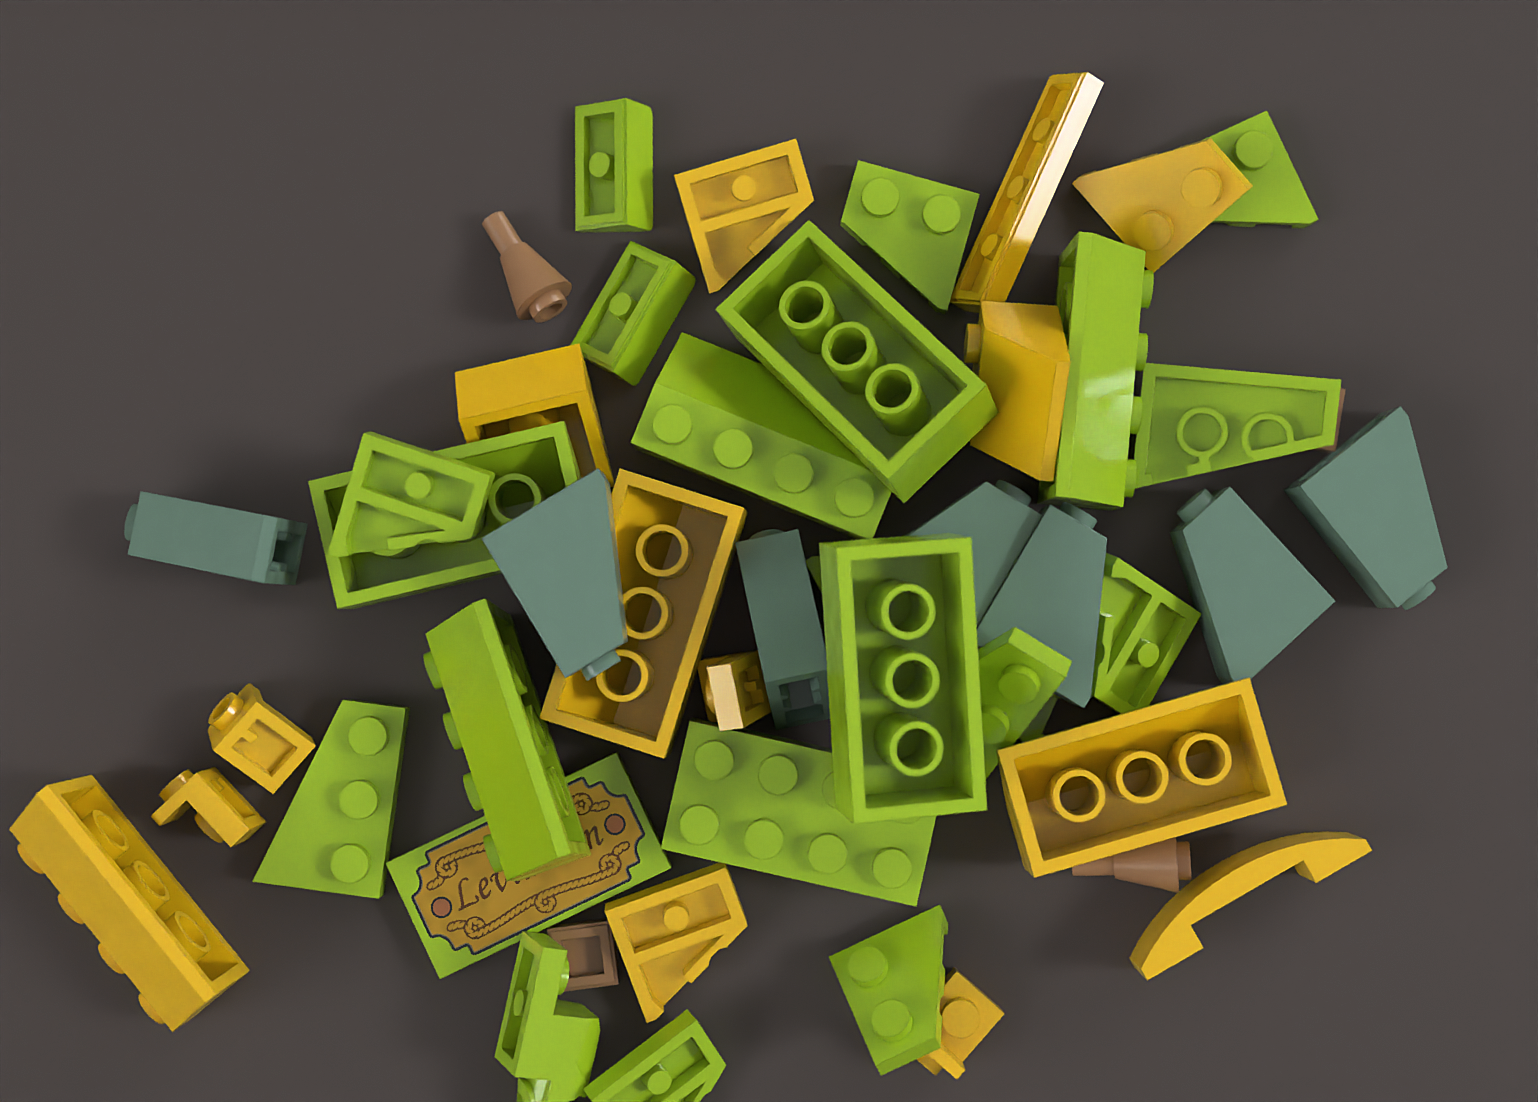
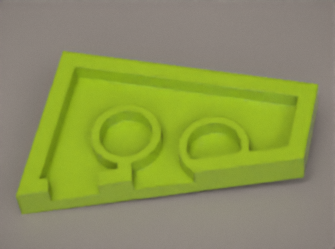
(1227, 418)
(1014, 686)
(345, 806)

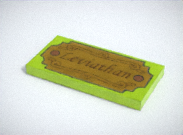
(473, 912)

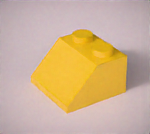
(1026, 367)
(532, 394)

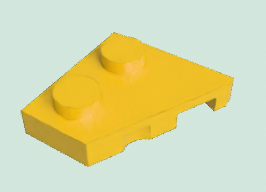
(1164, 197)
(742, 206)
(674, 932)

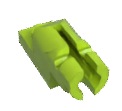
(542, 1037)

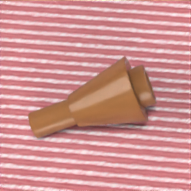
(533, 283)
(1152, 865)

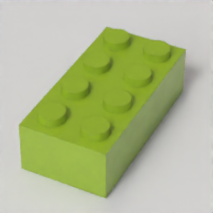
(858, 361)
(903, 677)
(774, 811)

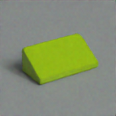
(614, 167)
(634, 312)

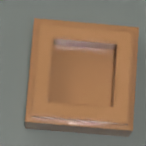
(589, 953)

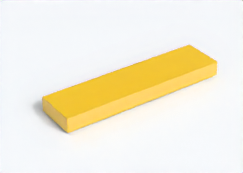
(1026, 190)

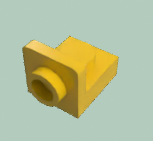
(734, 689)
(257, 738)
(220, 807)
(965, 1022)

